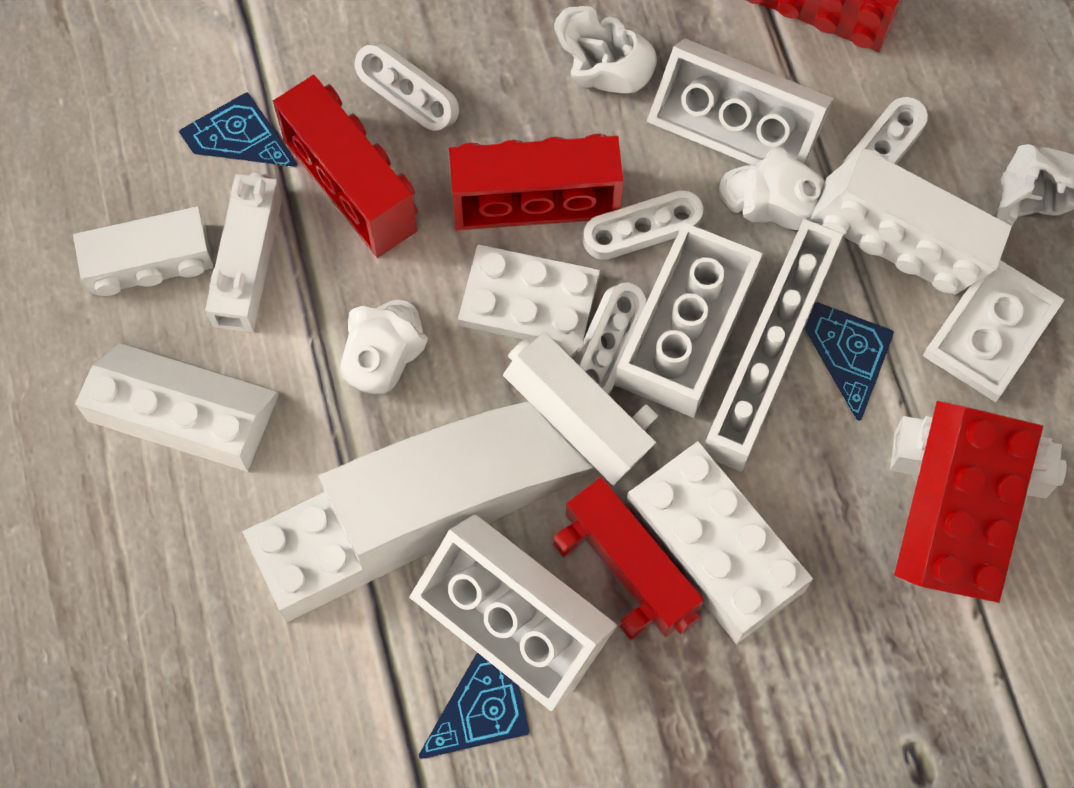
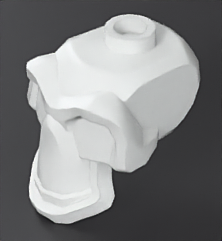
(605, 51)
(1037, 183)
(773, 191)
(381, 345)

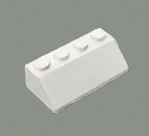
(736, 106)
(177, 405)

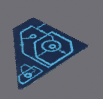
(237, 132)
(851, 352)
(480, 712)

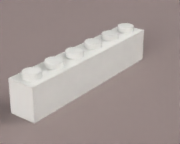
(772, 345)

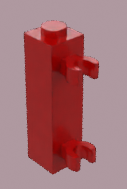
(633, 558)

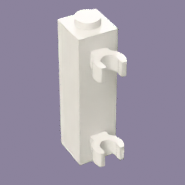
(244, 252)
(579, 405)
(911, 440)

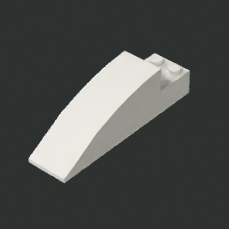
(406, 500)

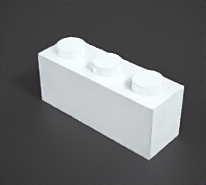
(143, 252)

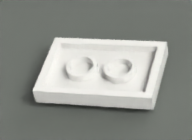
(527, 295)
(993, 330)

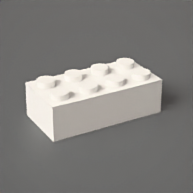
(911, 222)
(688, 319)
(718, 542)
(512, 611)

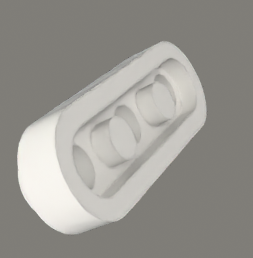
(393, 85)
(891, 134)
(654, 213)
(617, 329)

